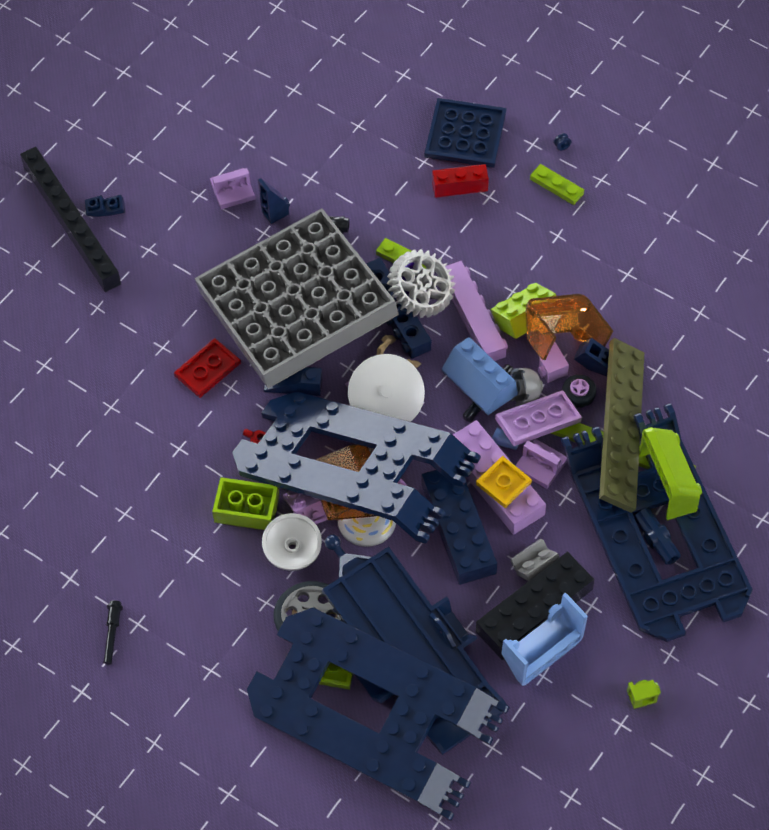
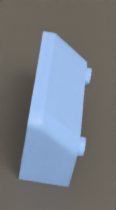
(547, 642)

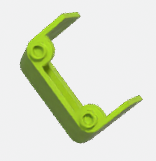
(672, 469)

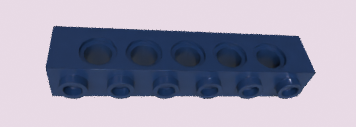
(414, 345)

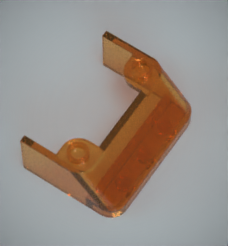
(561, 315)

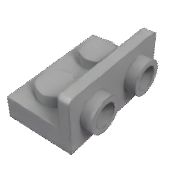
(533, 560)

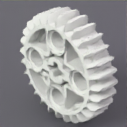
(424, 281)

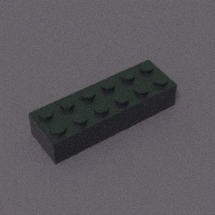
(530, 603)

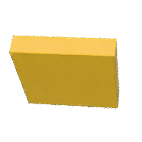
(503, 482)

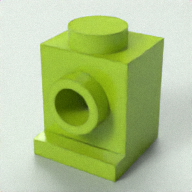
(643, 693)

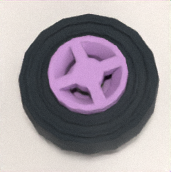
(577, 384)

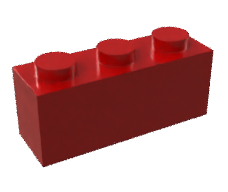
(460, 180)

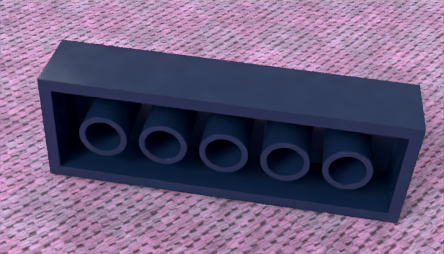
(460, 528)

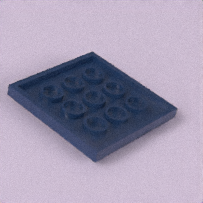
(465, 132)

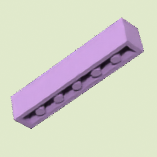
(474, 313)

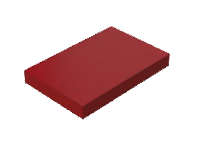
(207, 368)

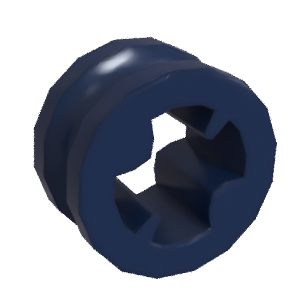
(562, 141)

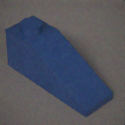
(273, 204)
(593, 356)
(304, 381)

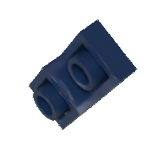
(101, 207)

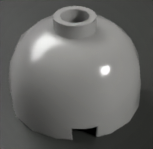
(528, 385)

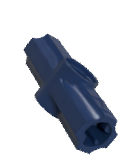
(657, 536)

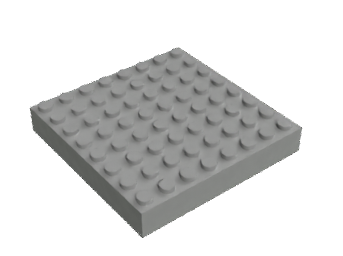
(296, 297)

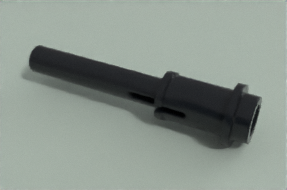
(112, 622)

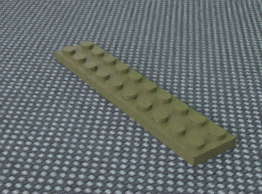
(621, 433)

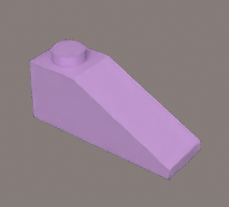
(554, 366)

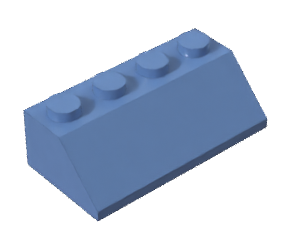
(479, 376)

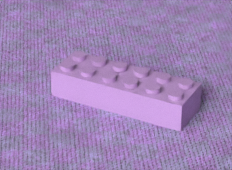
(526, 507)

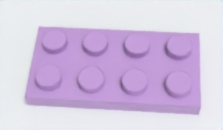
(538, 418)

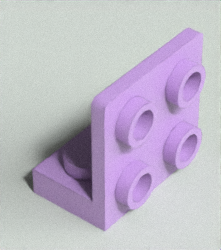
(306, 506)

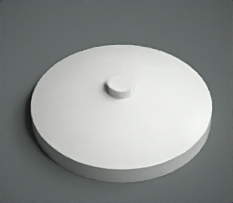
(387, 387)

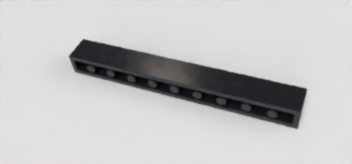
(70, 219)

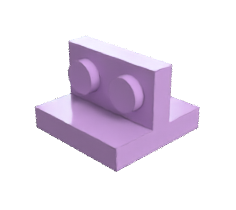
(232, 188)
(541, 462)

